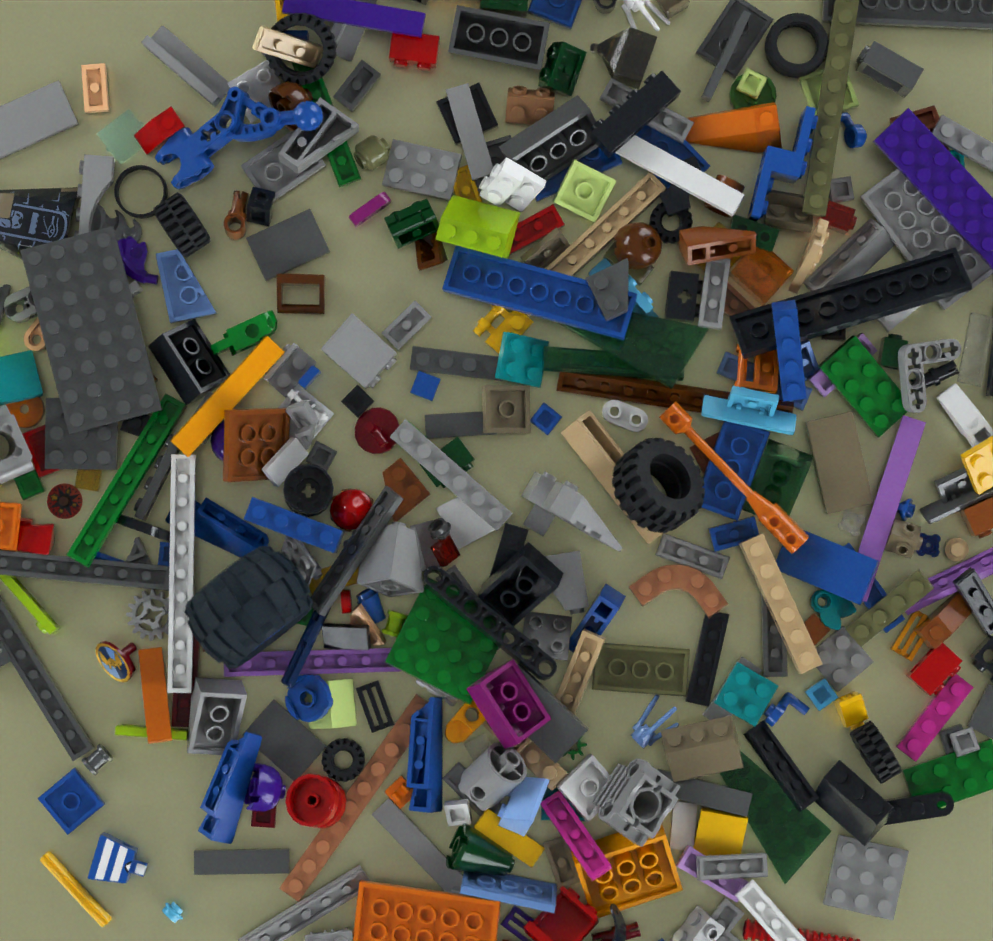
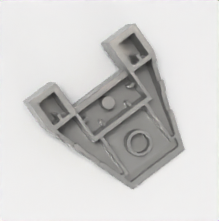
(569, 506)

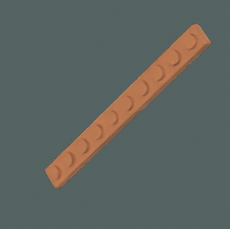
(356, 800)

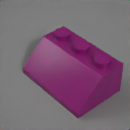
(509, 704)

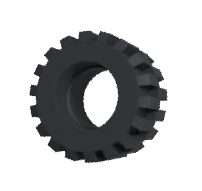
(182, 224)

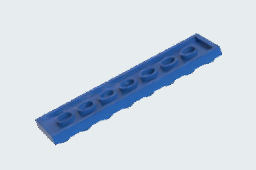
(531, 291)

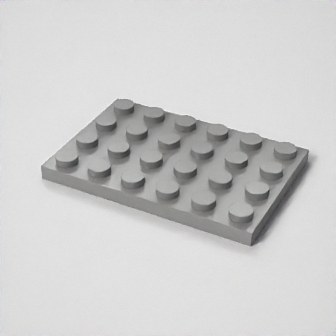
(919, 228)

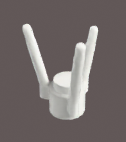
(636, 5)

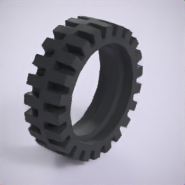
(328, 43)

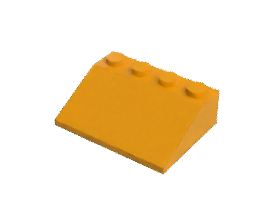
(635, 875)

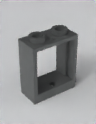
(888, 68)

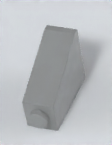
(572, 586)

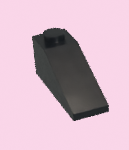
(510, 543)

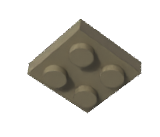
(506, 409)

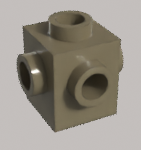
(904, 538)

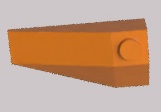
(738, 129)

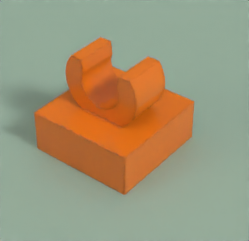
(399, 792)

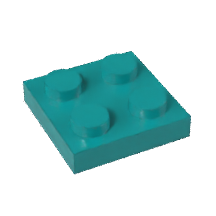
(521, 359)
(745, 694)

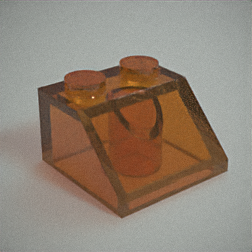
(761, 274)

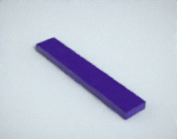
(361, 15)

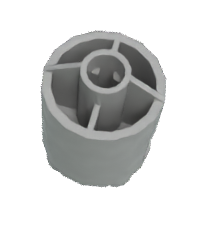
(493, 776)

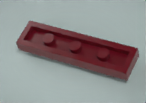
(182, 701)

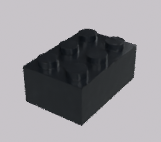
(520, 584)

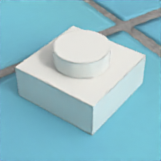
(458, 812)

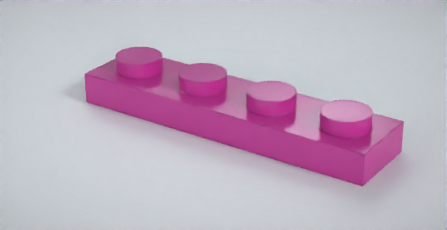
(934, 717)
(576, 835)

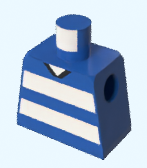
(115, 861)

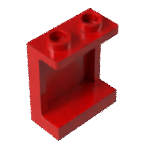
(568, 923)

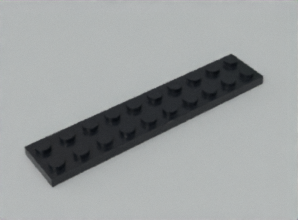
(857, 300)

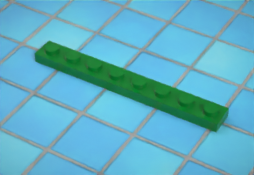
(126, 481)

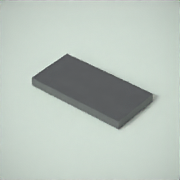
(564, 727)

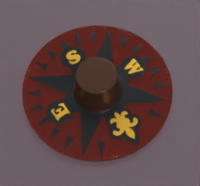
(64, 501)

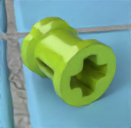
(394, 623)

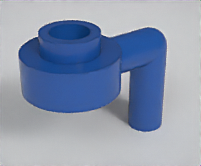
(854, 133)
(774, 712)

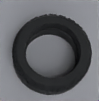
(807, 23)

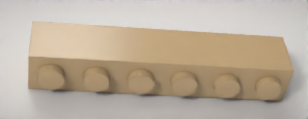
(600, 455)
(780, 603)

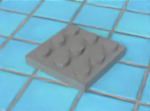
(865, 877)

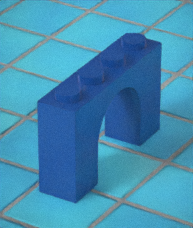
(294, 525)

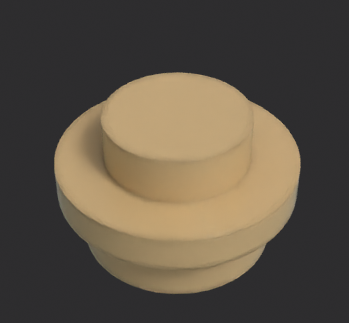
(956, 549)

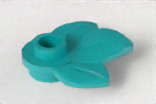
(834, 608)

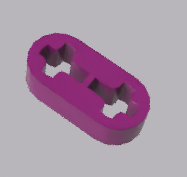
(370, 209)

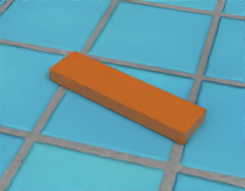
(155, 695)

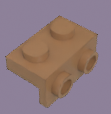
(528, 105)

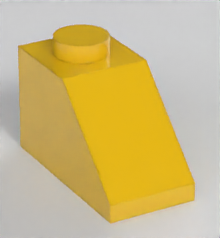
(851, 710)

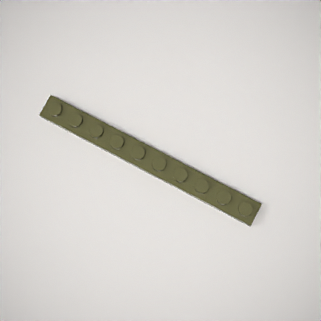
(830, 107)

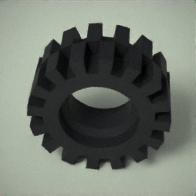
(666, 235)
(343, 745)

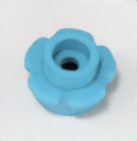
(172, 911)

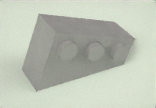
(308, 147)

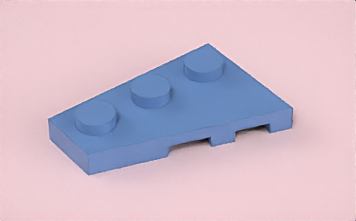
(181, 289)

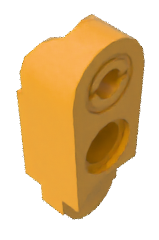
(459, 727)

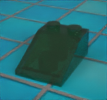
(780, 475)

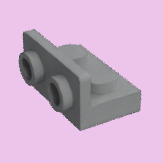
(289, 369)

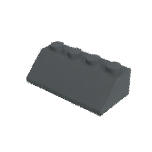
(553, 140)

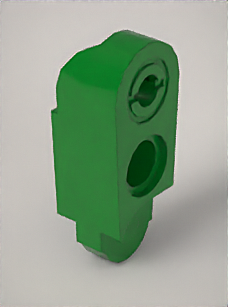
(246, 334)

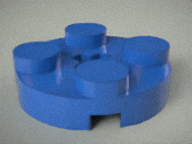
(320, 702)

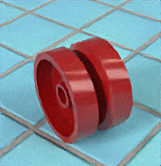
(315, 801)

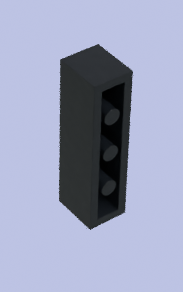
(635, 113)

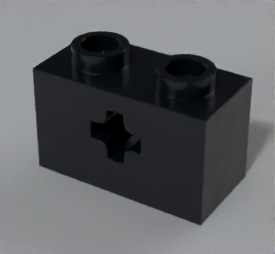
(677, 283)

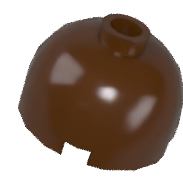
(287, 96)
(638, 244)

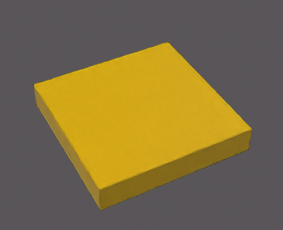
(719, 832)

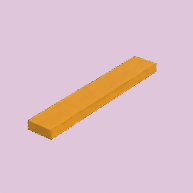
(227, 396)

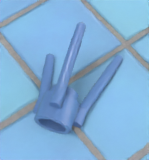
(644, 734)

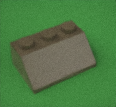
(702, 748)

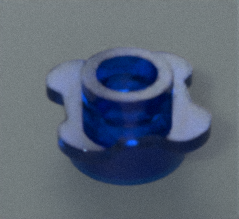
(934, 545)

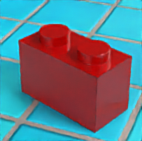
(414, 51)
(934, 669)

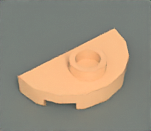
(361, 617)

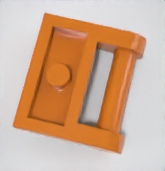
(764, 373)

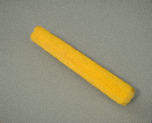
(75, 889)

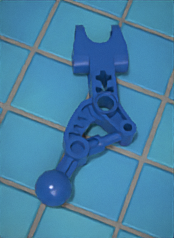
(197, 148)

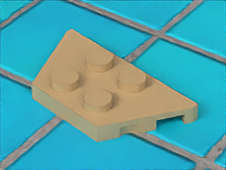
(811, 254)

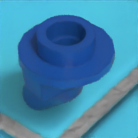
(906, 509)

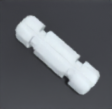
(449, 699)

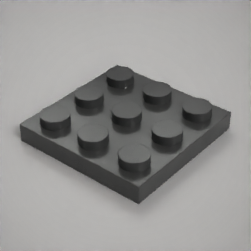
(83, 450)

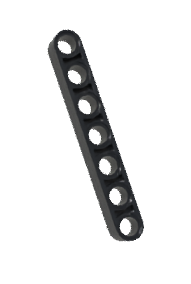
(484, 611)

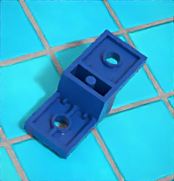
(782, 164)

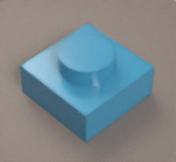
(821, 694)

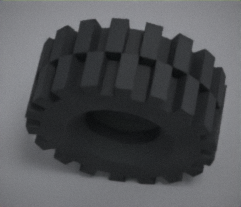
(875, 752)

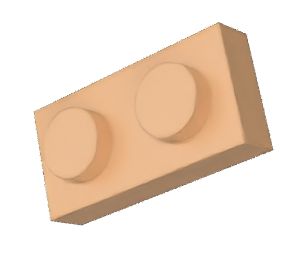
(95, 88)

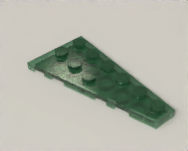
(652, 345)
(783, 831)

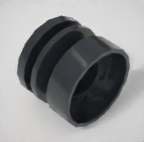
(297, 481)

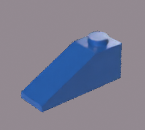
(599, 614)

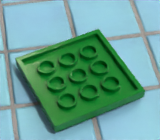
(443, 646)

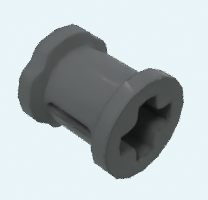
(97, 759)

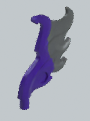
(132, 253)

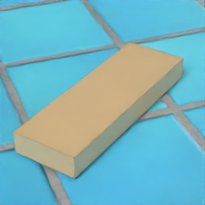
(287, 47)

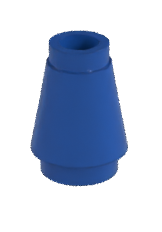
(372, 604)

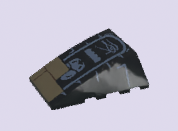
(35, 217)

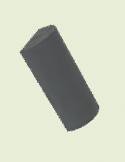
(499, 37)

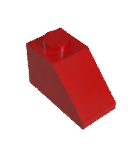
(159, 130)

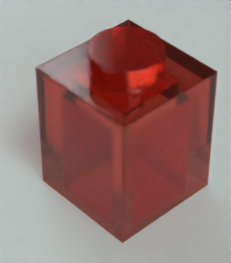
(840, 217)

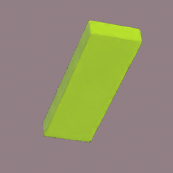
(140, 731)

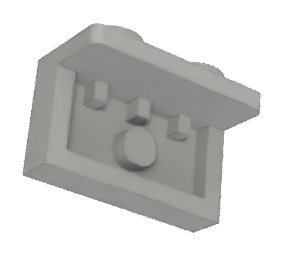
(699, 927)

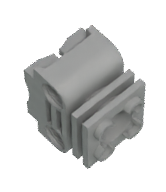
(19, 457)
(636, 800)

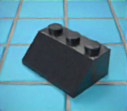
(189, 361)
(853, 803)

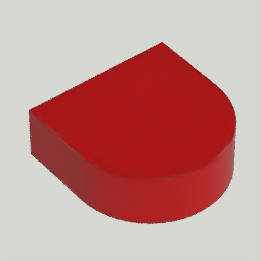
(346, 601)

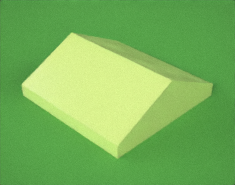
(343, 708)

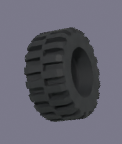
(643, 499)

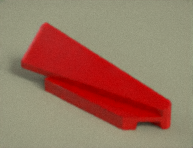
(35, 538)

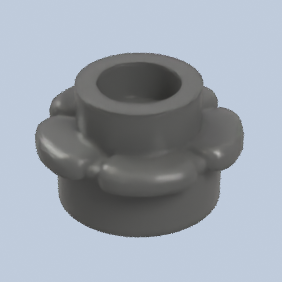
(439, 529)

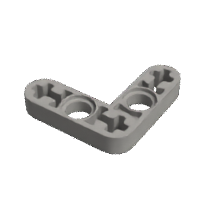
(918, 359)

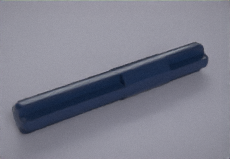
(303, 649)

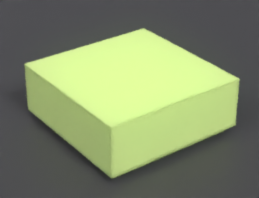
(751, 83)

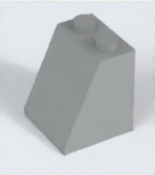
(359, 352)
(393, 563)

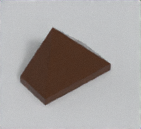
(429, 252)

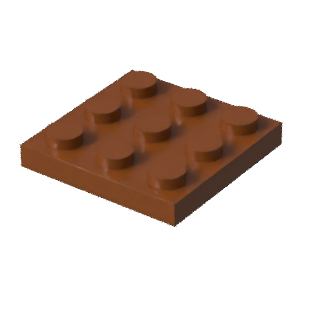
(252, 440)

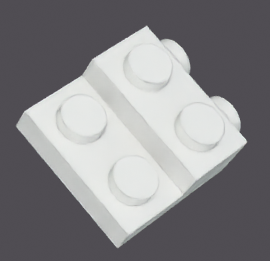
(511, 185)

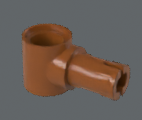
(237, 215)

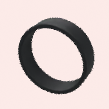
(123, 175)

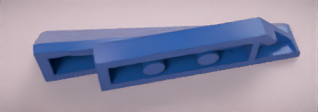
(225, 529)
(425, 758)
(229, 788)

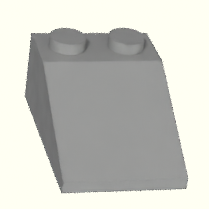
(215, 714)

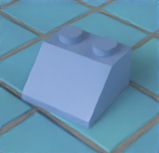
(522, 805)

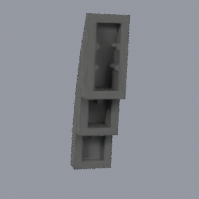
(712, 795)

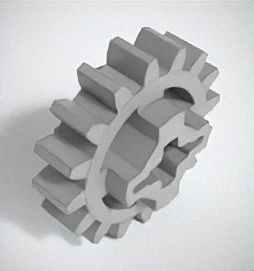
(149, 604)

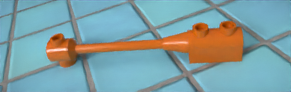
(769, 514)

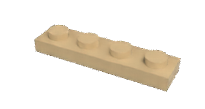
(580, 669)

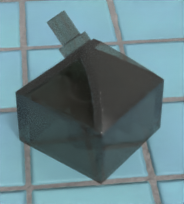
(626, 55)

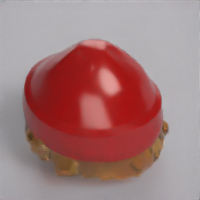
(350, 508)

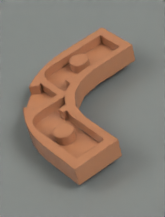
(679, 578)

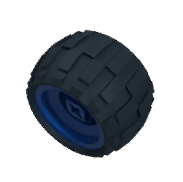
(248, 606)

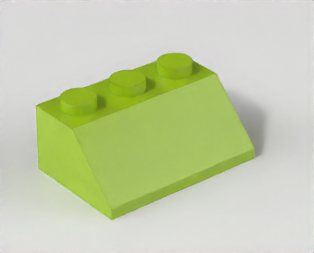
(478, 226)

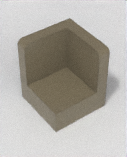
(672, 7)

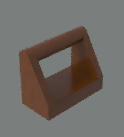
(301, 280)

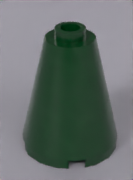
(478, 853)

